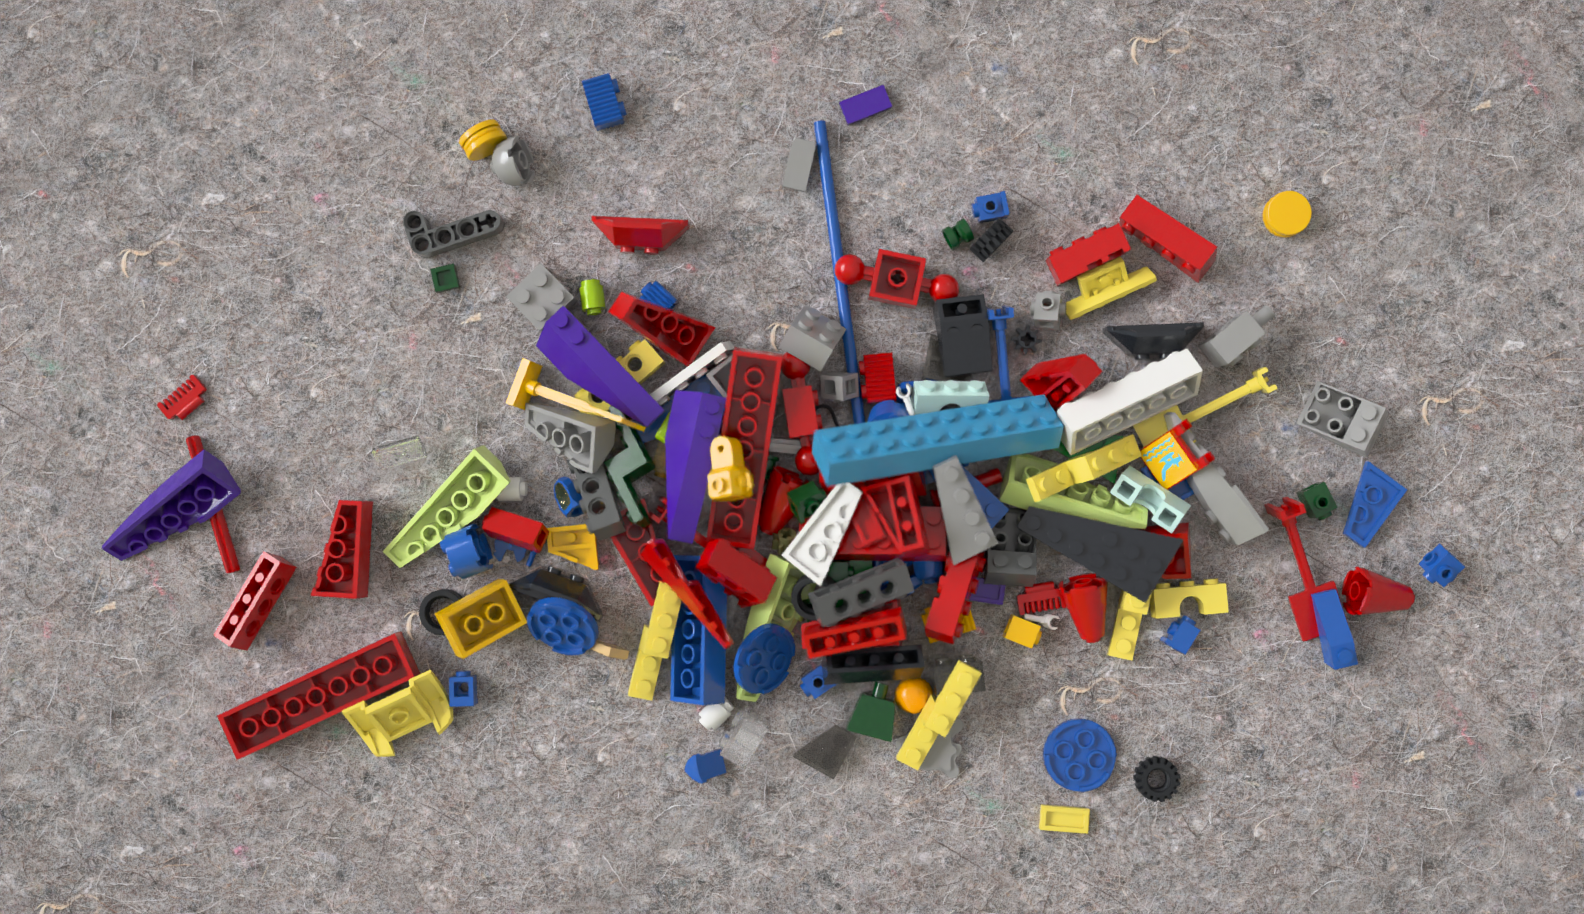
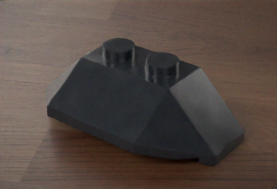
(1152, 338)
(551, 583)

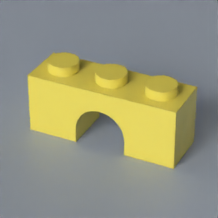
(1210, 597)

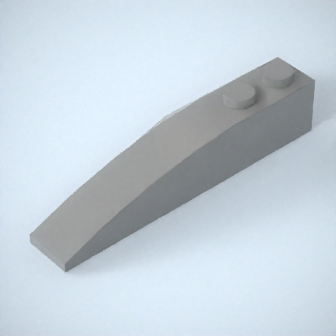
(1222, 502)

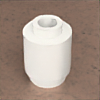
(514, 491)
(714, 715)

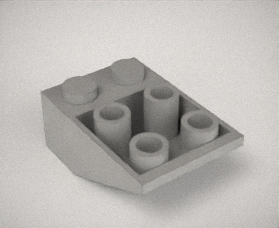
(1343, 418)

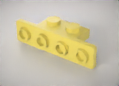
(1106, 285)

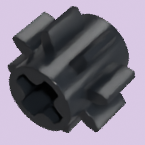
(1031, 336)

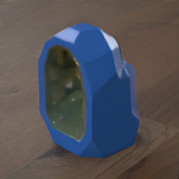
(567, 497)

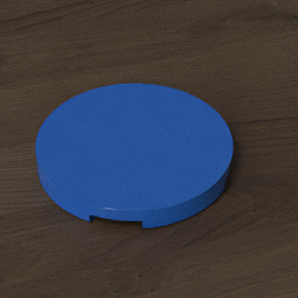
(563, 625)
(764, 658)
(1079, 755)

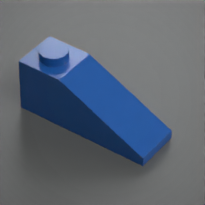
(1333, 630)

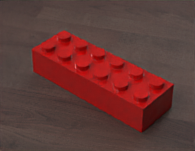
(853, 550)

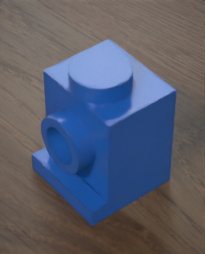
(1000, 207)
(1181, 634)
(808, 686)
(457, 696)

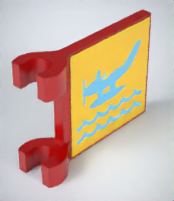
(1171, 458)

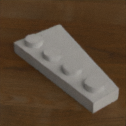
(963, 517)

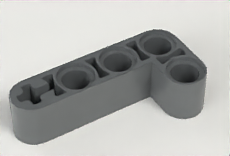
(456, 229)

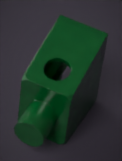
(873, 714)

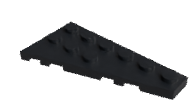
(1117, 553)

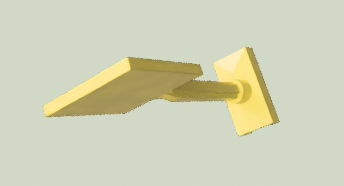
(1156, 426)

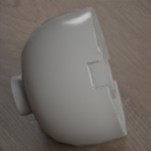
(511, 162)

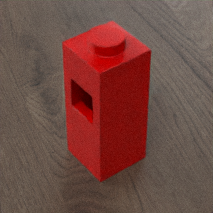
(515, 529)

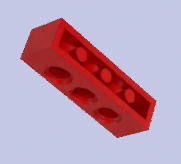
(255, 601)
(855, 633)

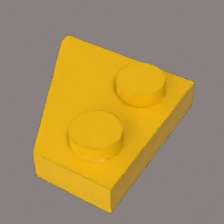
(574, 544)

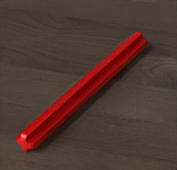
(218, 520)

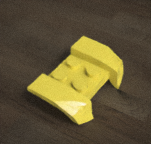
(401, 713)

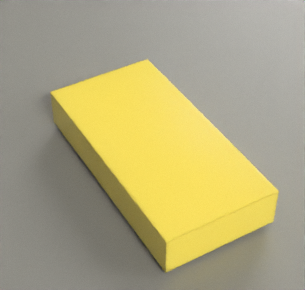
(1064, 818)

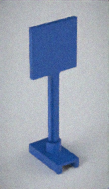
(999, 325)

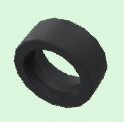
(425, 606)
(801, 608)

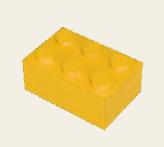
(481, 618)

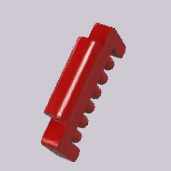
(187, 403)
(1039, 592)

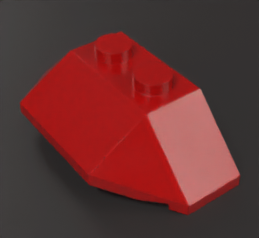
(641, 233)

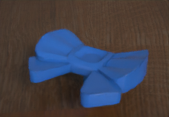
(501, 548)

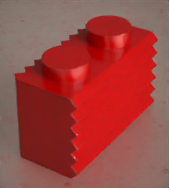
(879, 378)

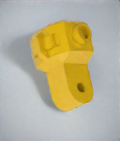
(728, 477)

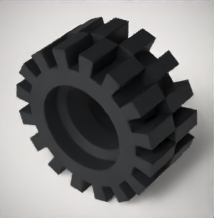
(991, 240)
(1166, 789)

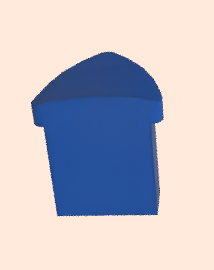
(705, 766)

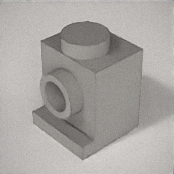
(839, 385)

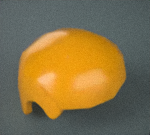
(912, 695)

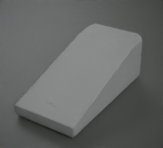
(799, 164)

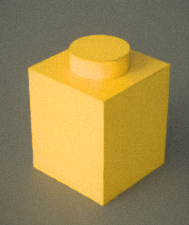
(1022, 631)

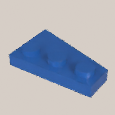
(1372, 504)

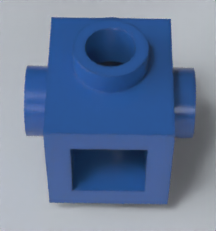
(1440, 566)

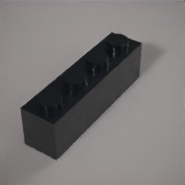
(873, 665)

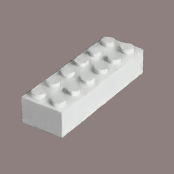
(1129, 400)

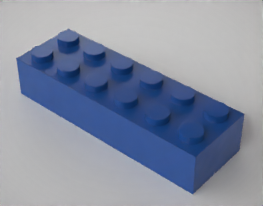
(696, 655)

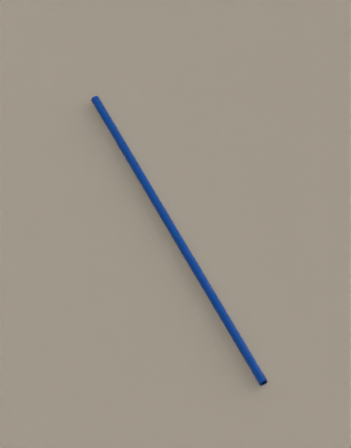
(836, 253)

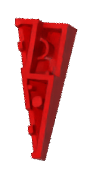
(690, 592)

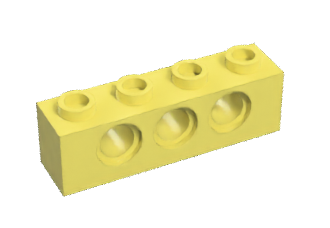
(650, 364)

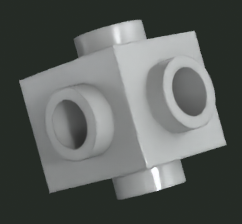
(1048, 310)

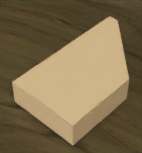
(610, 650)

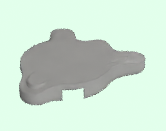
(942, 753)

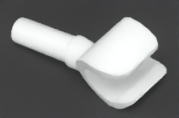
(906, 398)
(1045, 620)

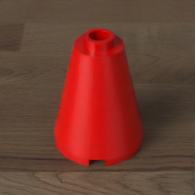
(775, 507)
(1374, 593)
(1087, 604)

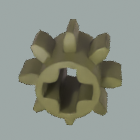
(783, 540)

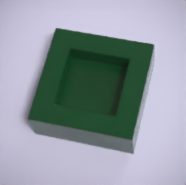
(445, 278)

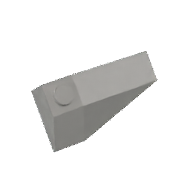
(577, 435)

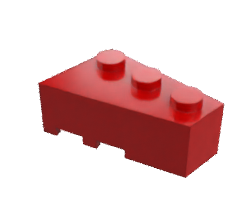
(1061, 378)
(736, 572)

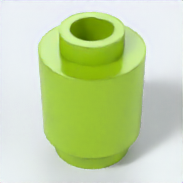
(592, 297)

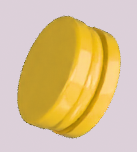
(482, 139)
(1287, 214)

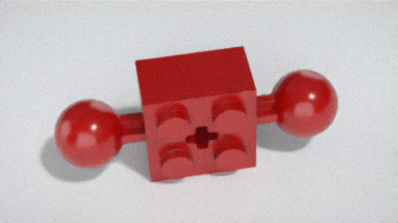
(851, 270)
(800, 412)

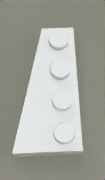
(696, 369)
(821, 536)

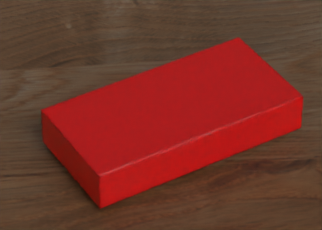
(867, 523)

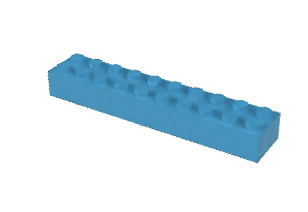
(927, 439)

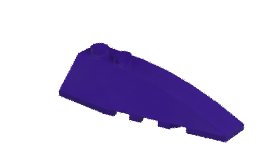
(593, 368)
(688, 438)
(183, 499)

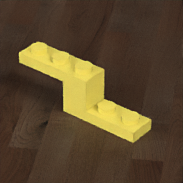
(1083, 467)
(1127, 625)
(655, 643)
(938, 715)

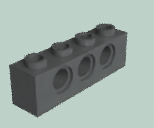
(610, 520)
(824, 599)

